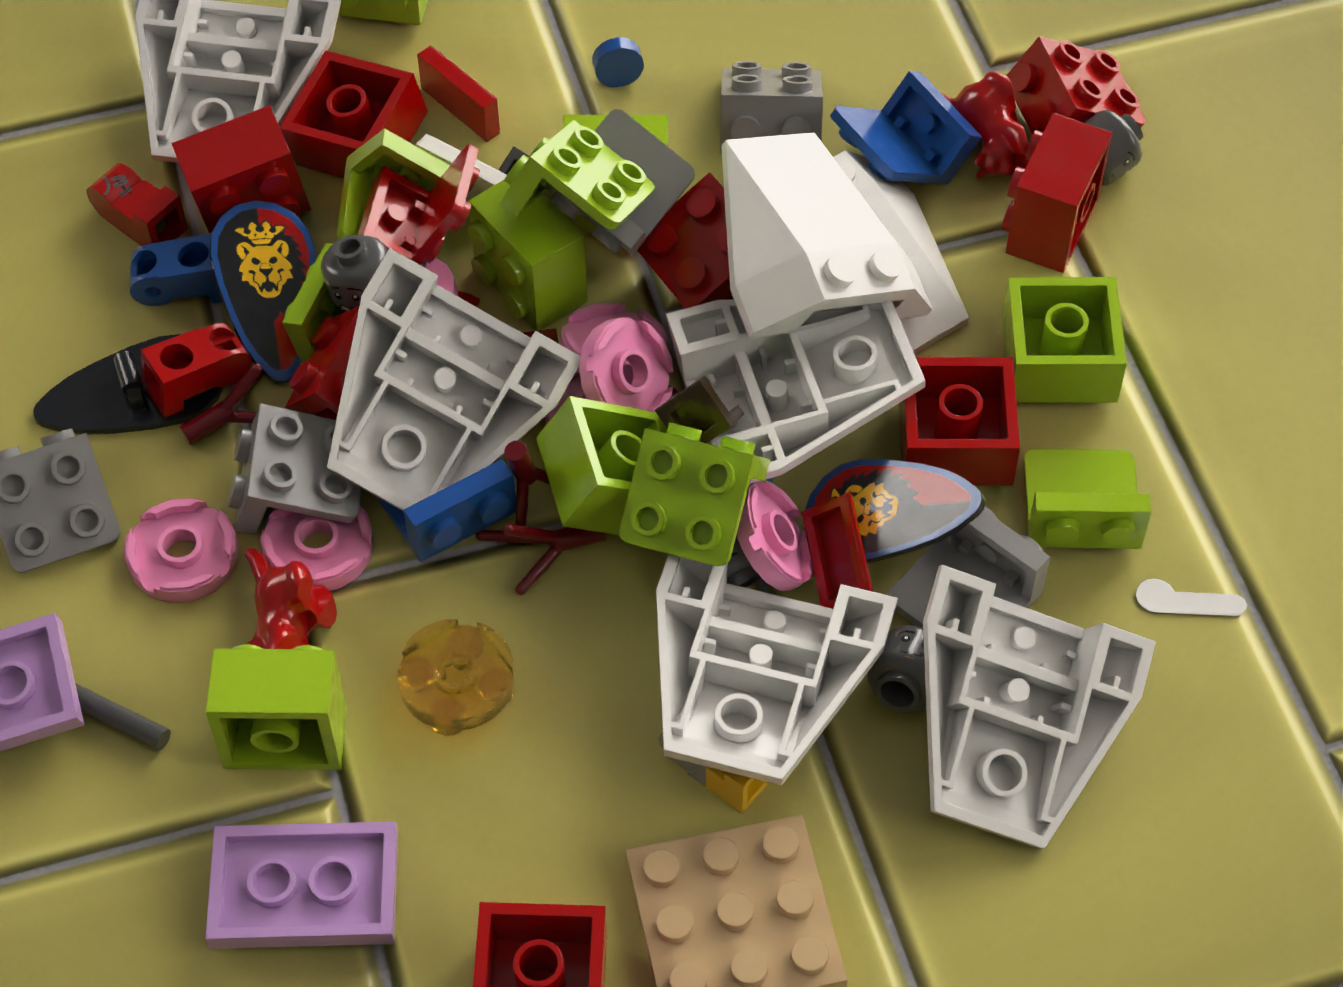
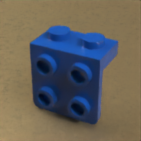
(913, 136)
(456, 511)

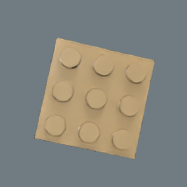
(736, 909)

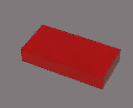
(459, 93)

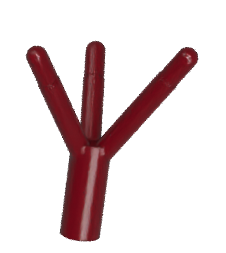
(222, 412)
(525, 473)
(558, 540)

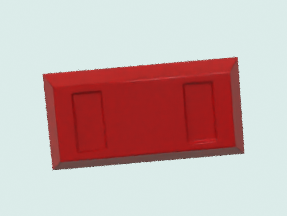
(835, 548)

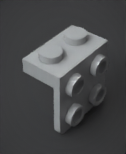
(770, 101)
(661, 166)
(287, 470)
(53, 502)
(982, 550)

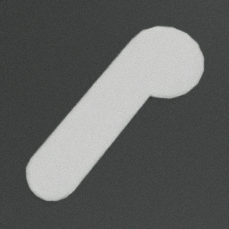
(1160, 597)

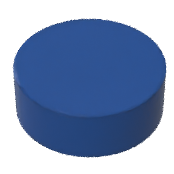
(617, 62)

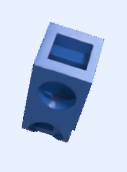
(173, 271)

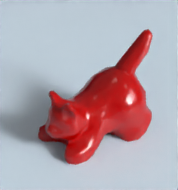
(991, 112)
(287, 603)

